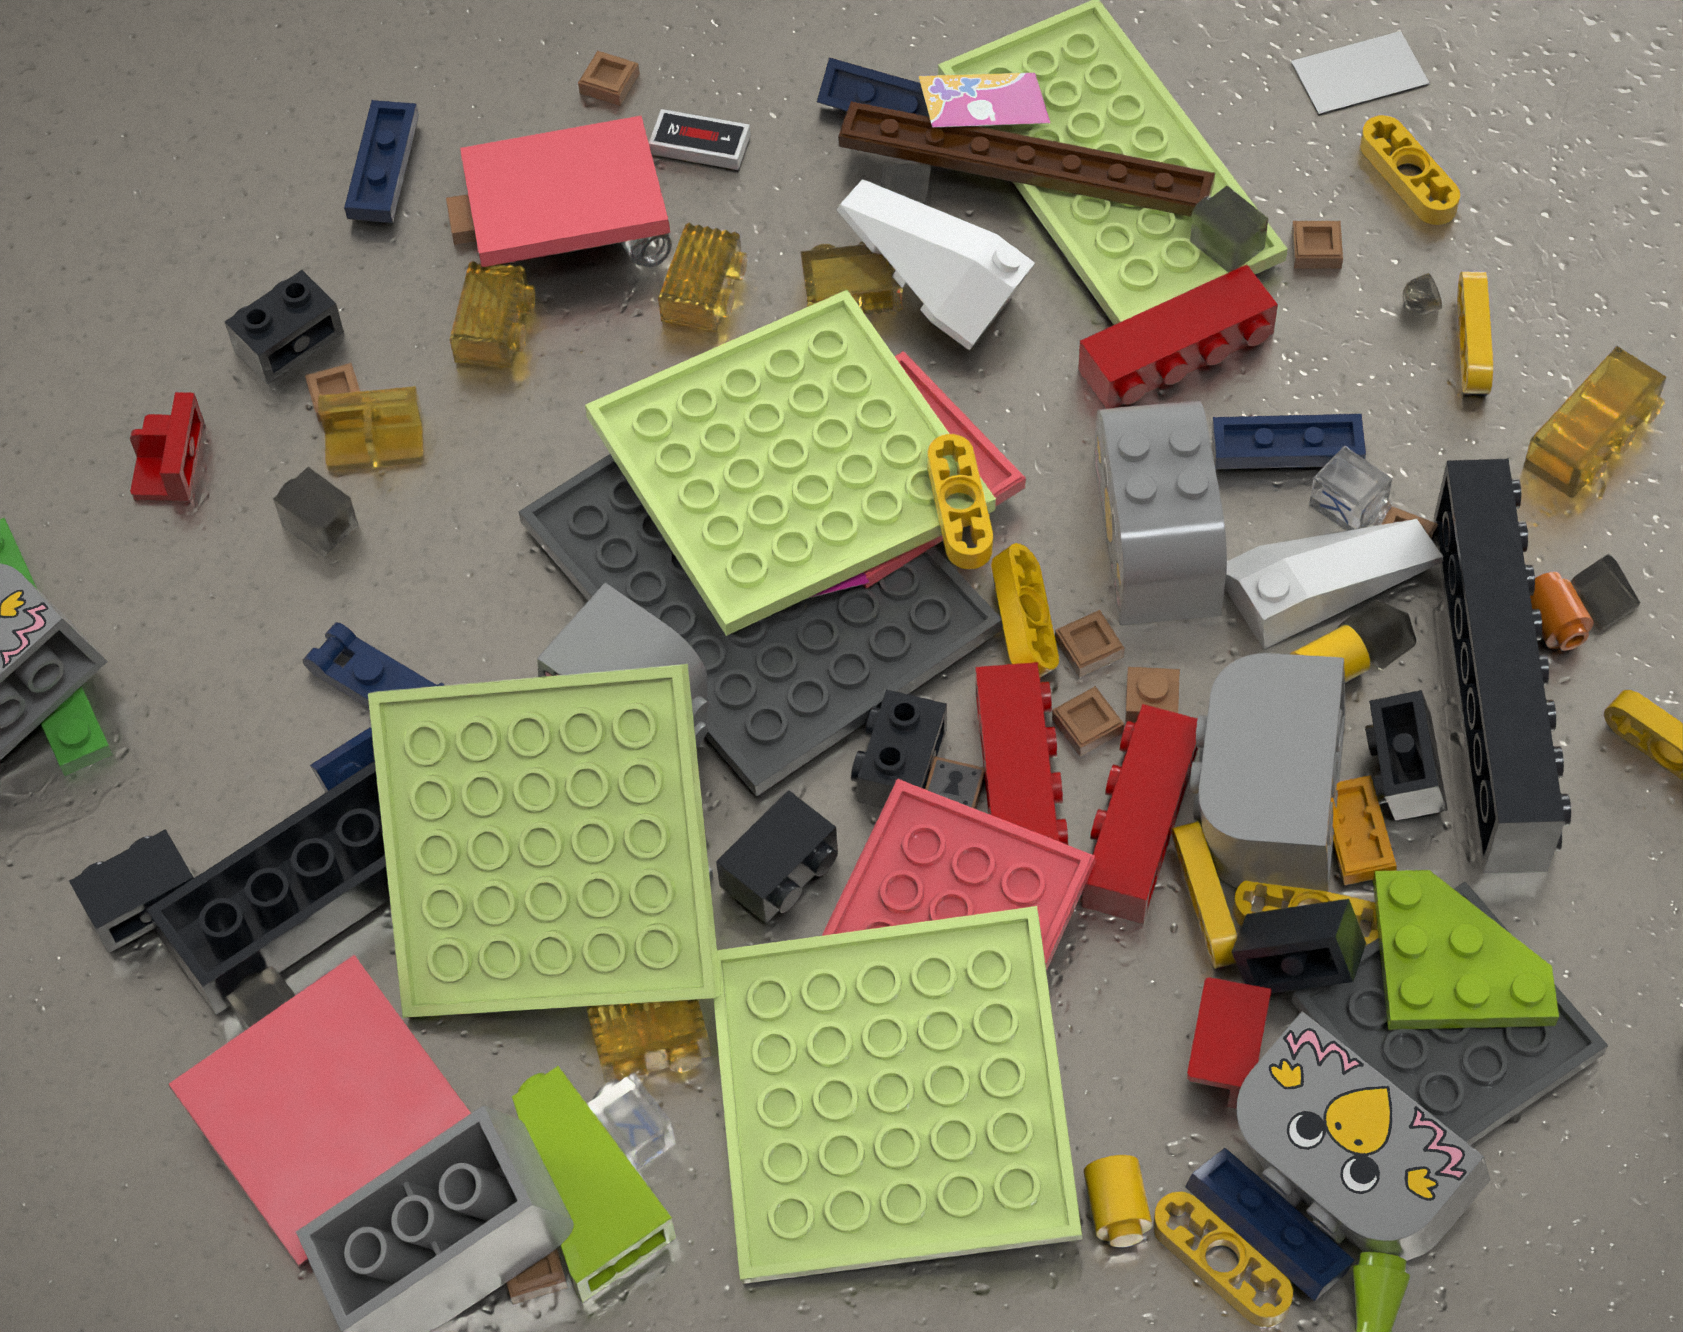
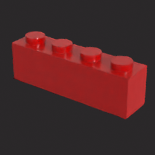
(1177, 337)
(1019, 748)
(1141, 812)

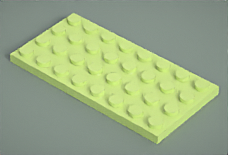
(1113, 102)

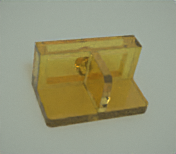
(372, 428)

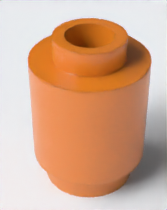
(1562, 612)

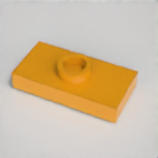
(1360, 832)

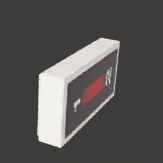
(699, 139)

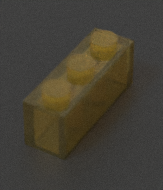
(1596, 423)

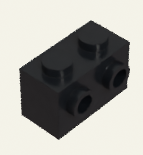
(284, 326)
(902, 745)
(1407, 756)
(778, 857)
(126, 885)
(1300, 946)

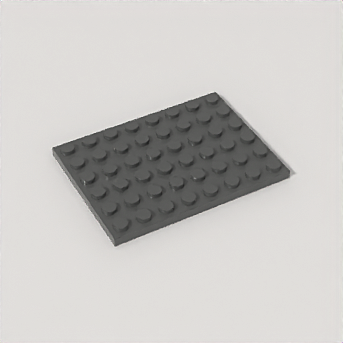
(793, 677)

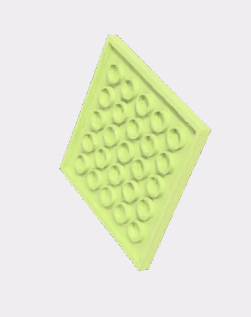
(781, 459)
(545, 842)
(893, 1096)

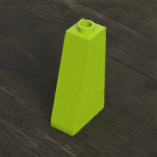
(609, 1202)

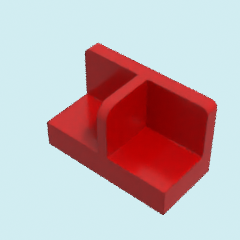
(167, 451)
(1228, 1034)

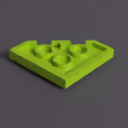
(1453, 962)

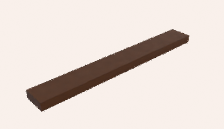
(1026, 159)

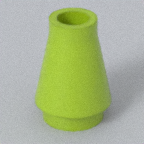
(1379, 1290)

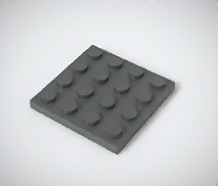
(1456, 1074)

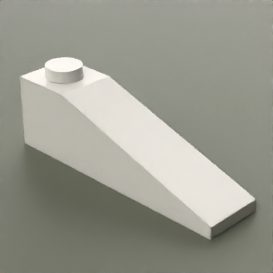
(949, 264)
(1312, 578)

